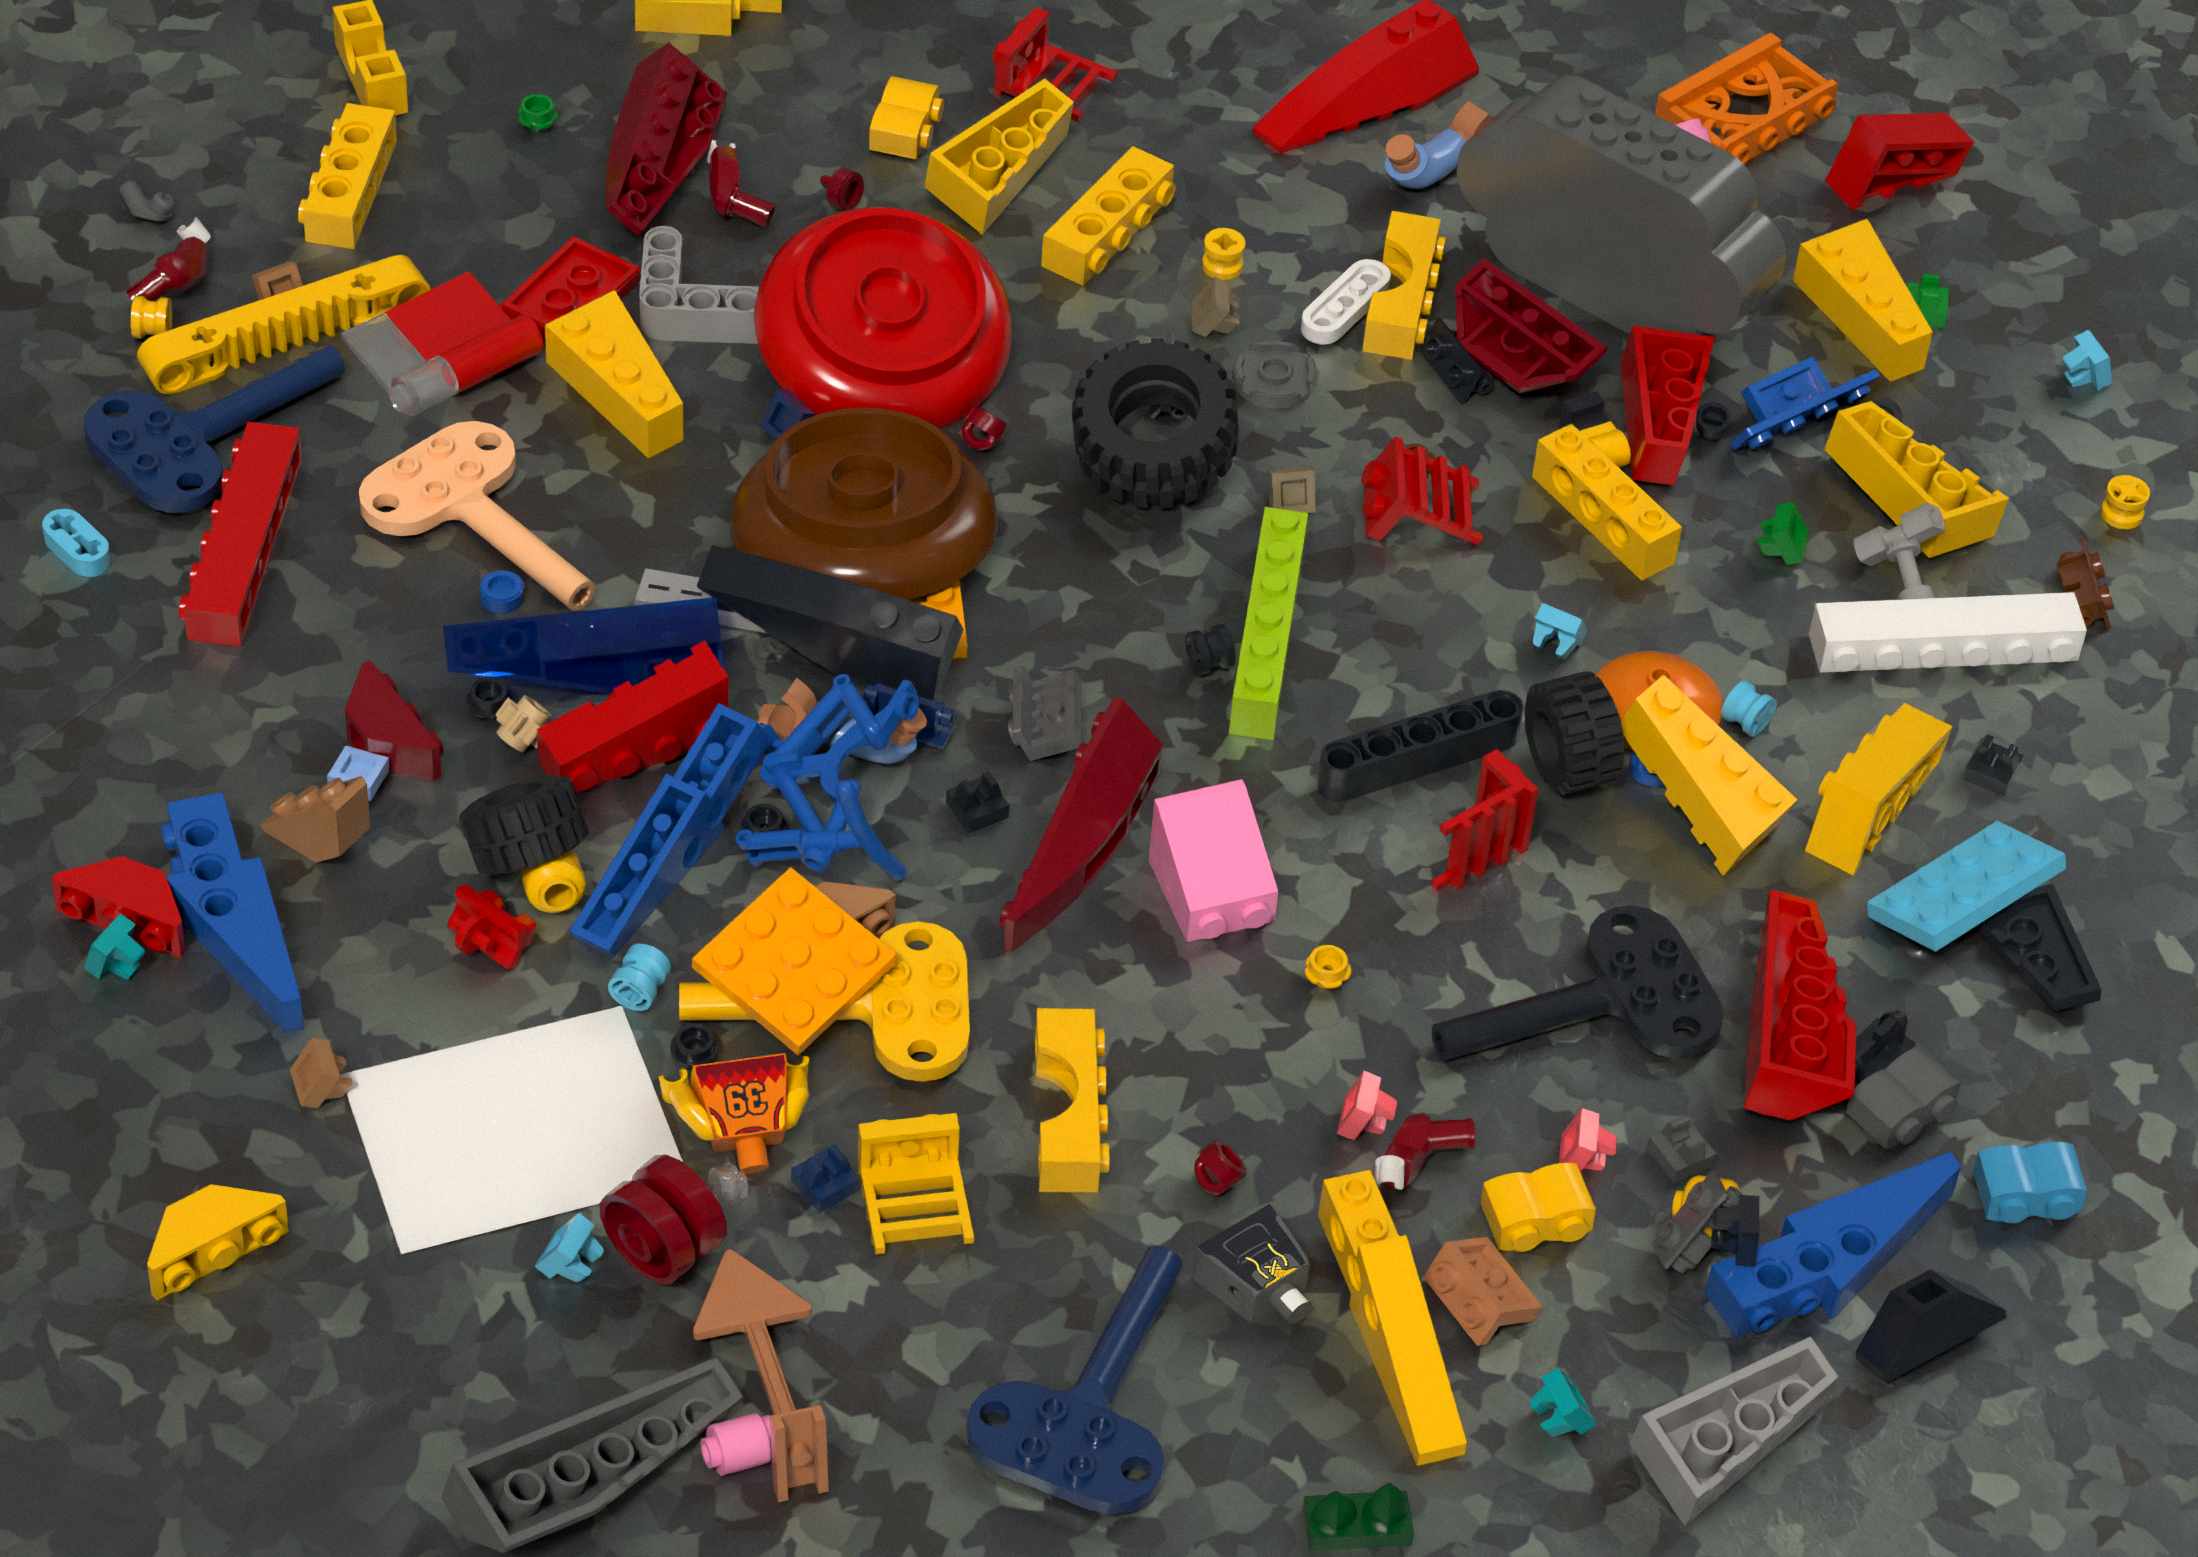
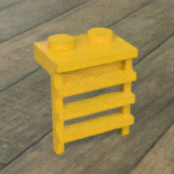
(912, 1158)

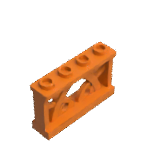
(1735, 74)

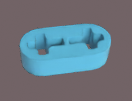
(83, 537)

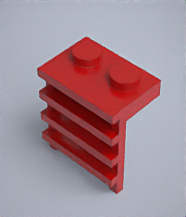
(1028, 59)
(1398, 487)
(1500, 817)

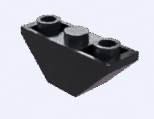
(1924, 1321)

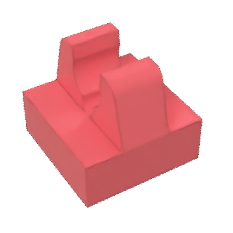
(1365, 1108)
(1586, 1142)

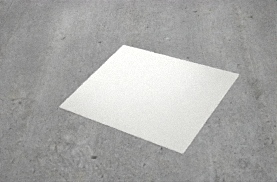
(508, 1127)

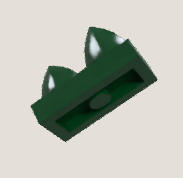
(1358, 1519)

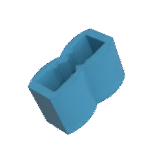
(2030, 1182)

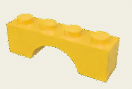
(1395, 315)
(1070, 1143)

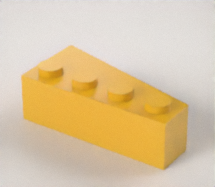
(998, 155)
(1865, 298)
(616, 373)
(1907, 474)
(1705, 773)
(1875, 785)

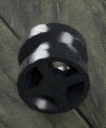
(1210, 649)

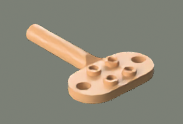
(451, 481)

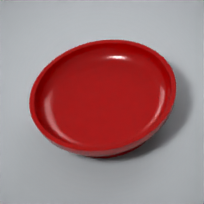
(884, 316)

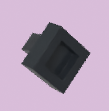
(1993, 765)
(977, 802)
(1737, 1230)

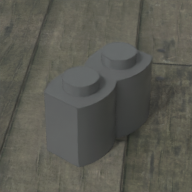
(1904, 1098)

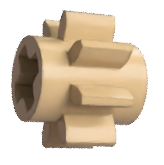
(521, 722)

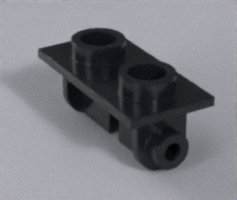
(1454, 363)
(1881, 1044)

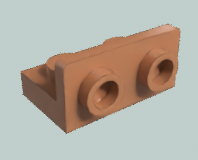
(1480, 1288)

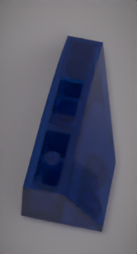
(585, 647)

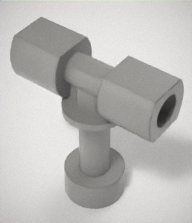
(1902, 546)

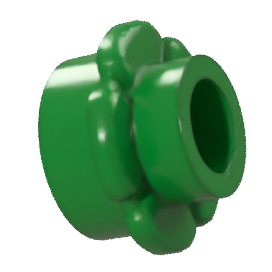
(537, 112)

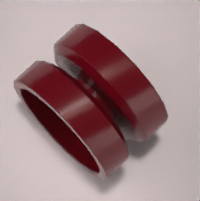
(663, 1219)

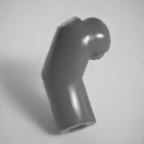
(141, 207)

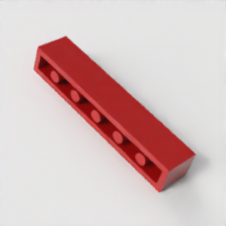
(241, 534)

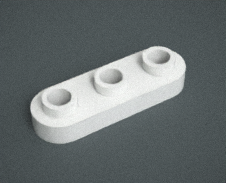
(1344, 301)

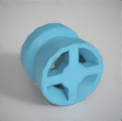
(1748, 708)

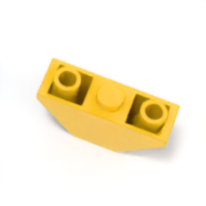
(211, 1233)

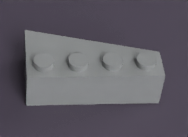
(1728, 1426)

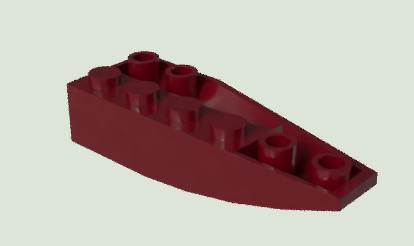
(659, 134)
(1090, 822)

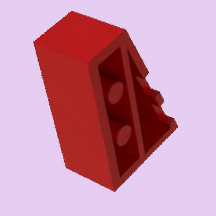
(1895, 152)

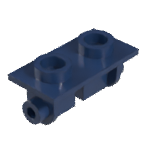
(939, 717)

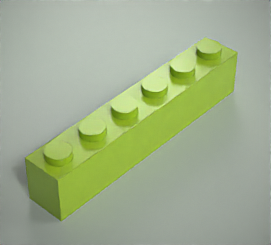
(1268, 624)

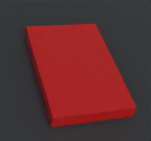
(569, 281)

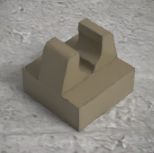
(1214, 309)
(1292, 489)

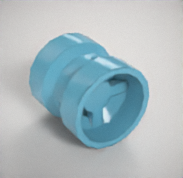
(641, 973)

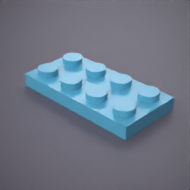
(1966, 885)

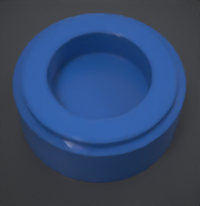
(501, 591)

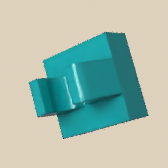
(115, 950)
(1568, 1404)

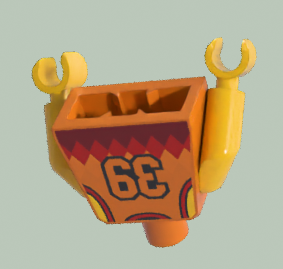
(741, 1104)

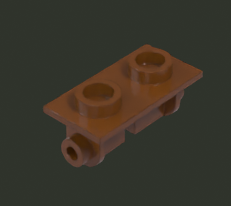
(2083, 571)

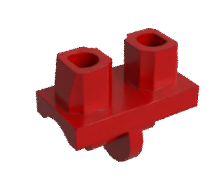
(487, 927)

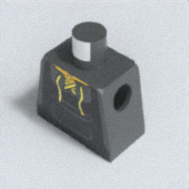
(1256, 1268)

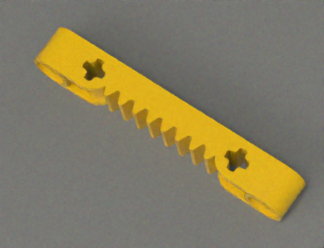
(181, 361)

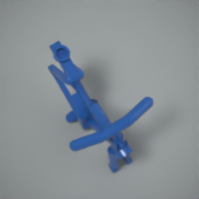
(794, 763)

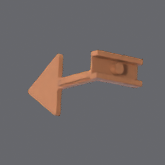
(748, 1302)

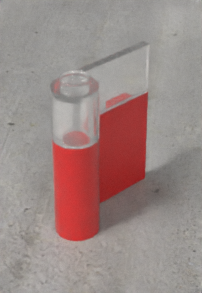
(442, 344)

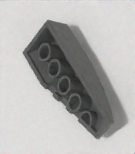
(583, 1460)

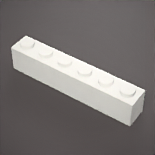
(1947, 632)

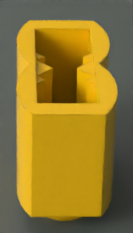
(905, 118)
(1538, 1207)

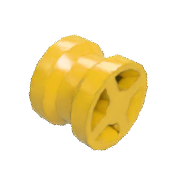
(1223, 253)
(150, 316)
(2125, 502)

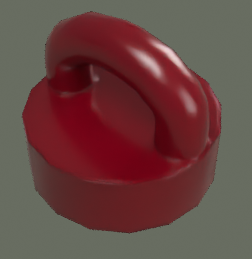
(843, 189)
(987, 422)
(1222, 1163)

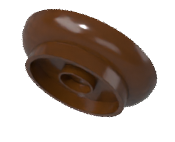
(867, 502)

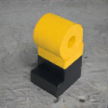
(1589, 418)

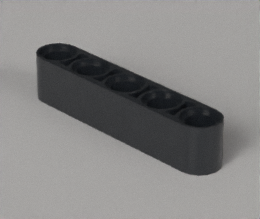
(1419, 745)

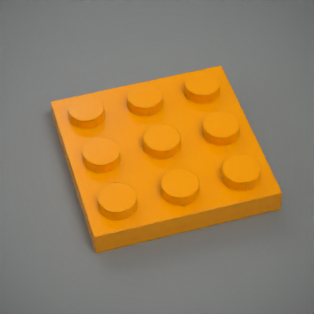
(794, 961)

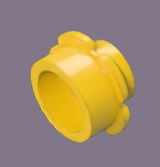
(1327, 967)

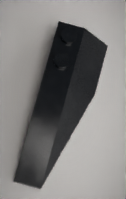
(837, 621)

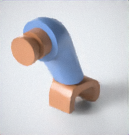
(1423, 165)
(802, 701)

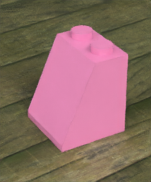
(1212, 861)

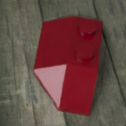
(1519, 333)

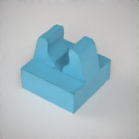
(2087, 363)
(1558, 624)
(565, 1248)

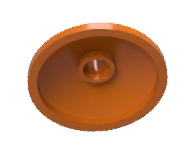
(1635, 672)

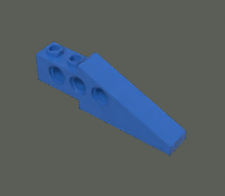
(672, 830)
(230, 905)
(1830, 1249)

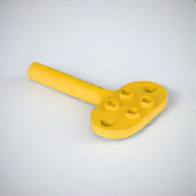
(910, 1009)

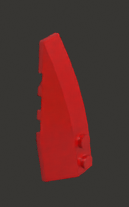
(1384, 70)
(1798, 1027)

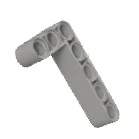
(689, 310)

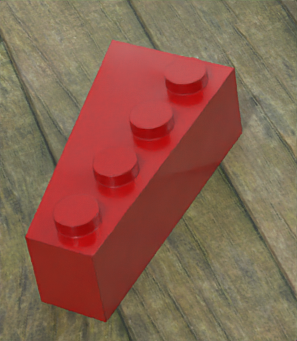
(1661, 395)
(636, 723)

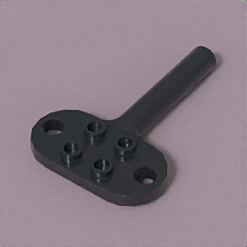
(1641, 979)

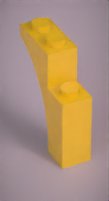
(696, 16)

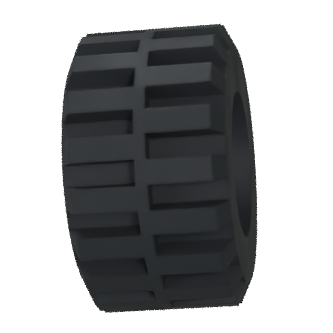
(1574, 732)
(524, 824)

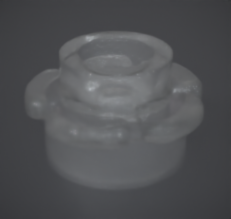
(728, 1185)

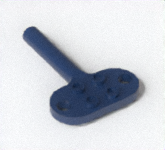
(166, 450)
(1072, 1438)

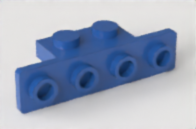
(1791, 396)

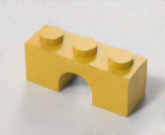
(371, 68)

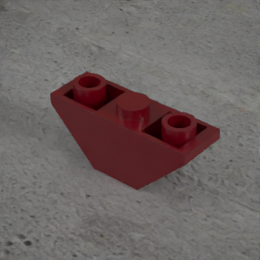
(389, 727)

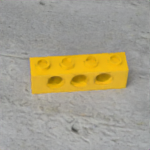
(348, 176)
(1108, 216)
(1606, 502)

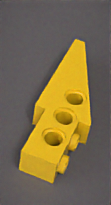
(1392, 1315)

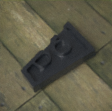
(2043, 948)

